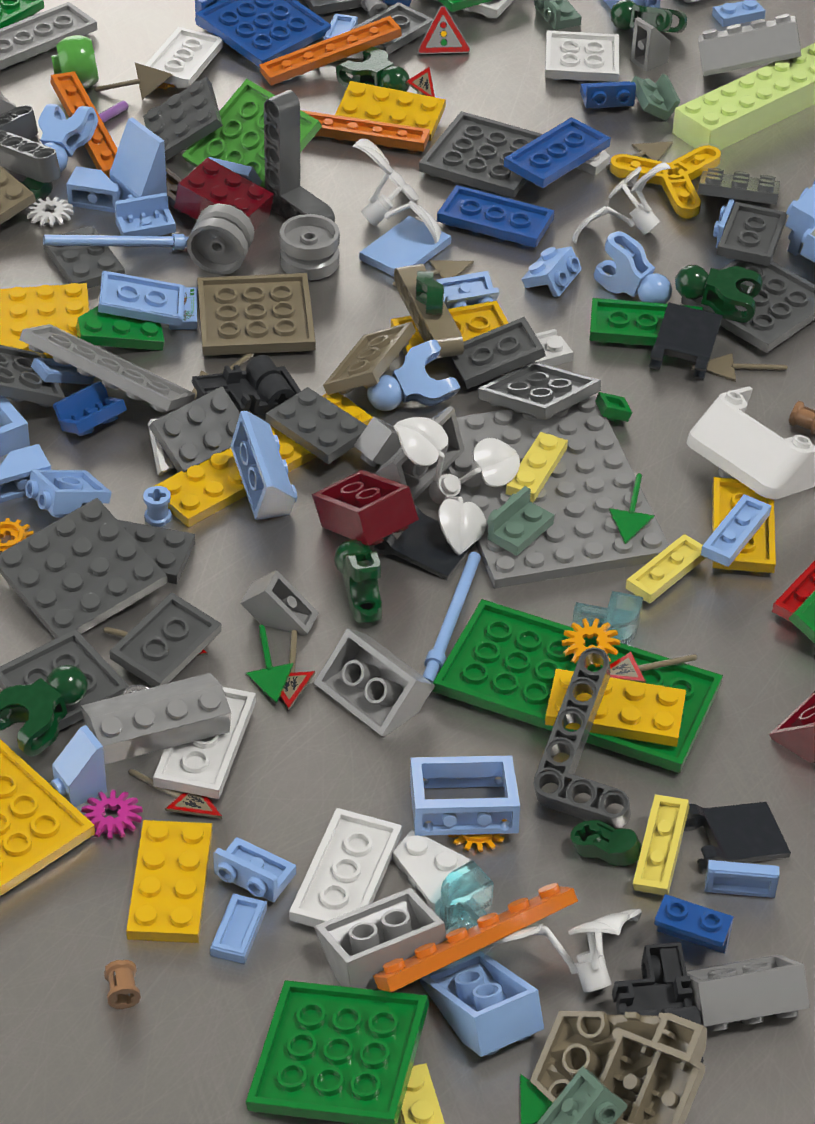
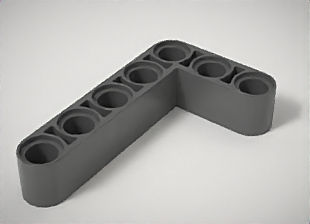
(22, 154)
(283, 159)
(573, 744)

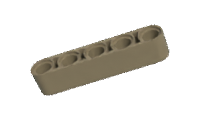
(429, 325)

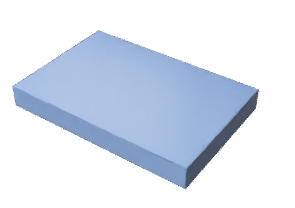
(403, 246)
(141, 298)

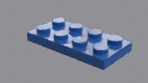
(557, 152)
(495, 216)

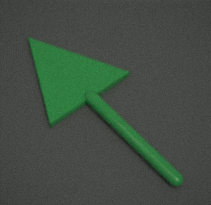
(631, 522)
(271, 679)
(532, 1102)

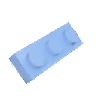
(735, 530)

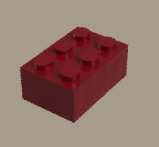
(216, 184)
(365, 507)

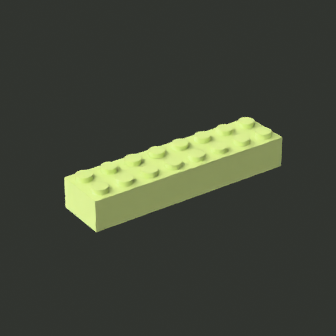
(748, 103)

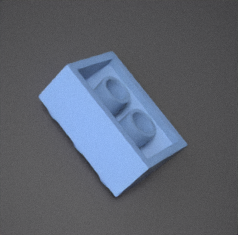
(262, 468)

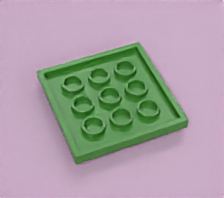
(242, 131)

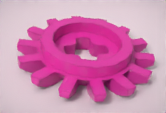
(111, 825)

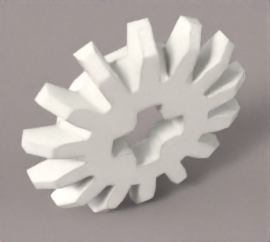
(61, 211)

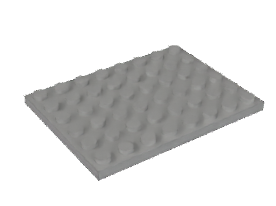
(578, 493)

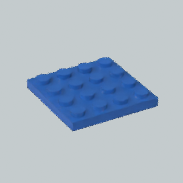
(263, 27)

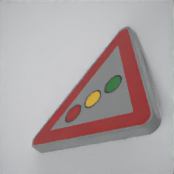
(443, 36)

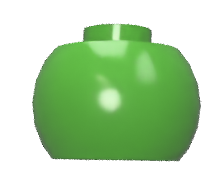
(76, 55)

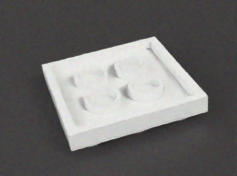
(582, 56)

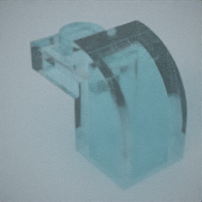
(622, 614)
(465, 896)

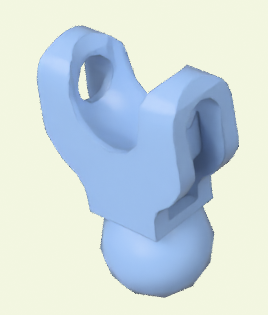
(66, 134)
(631, 271)
(413, 382)

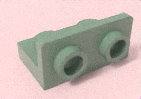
(558, 13)
(657, 98)
(518, 522)
(584, 1102)

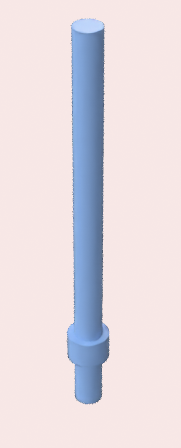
(176, 241)
(436, 656)

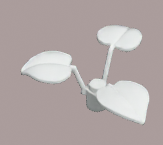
(380, 206)
(642, 214)
(498, 463)
(590, 964)

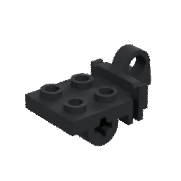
(252, 390)
(662, 986)

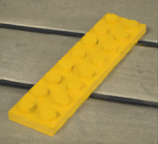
(217, 481)

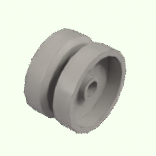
(220, 239)
(309, 246)

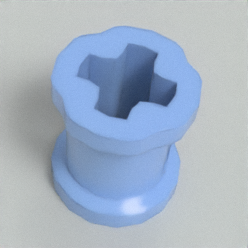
(157, 506)

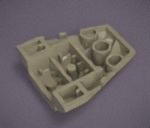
(636, 1056)

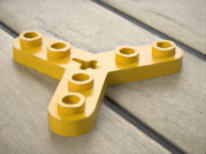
(676, 180)

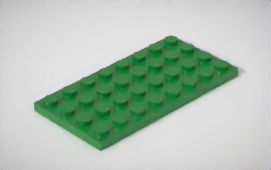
(509, 667)

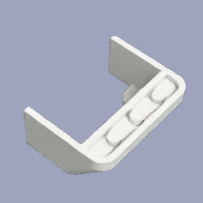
(752, 451)

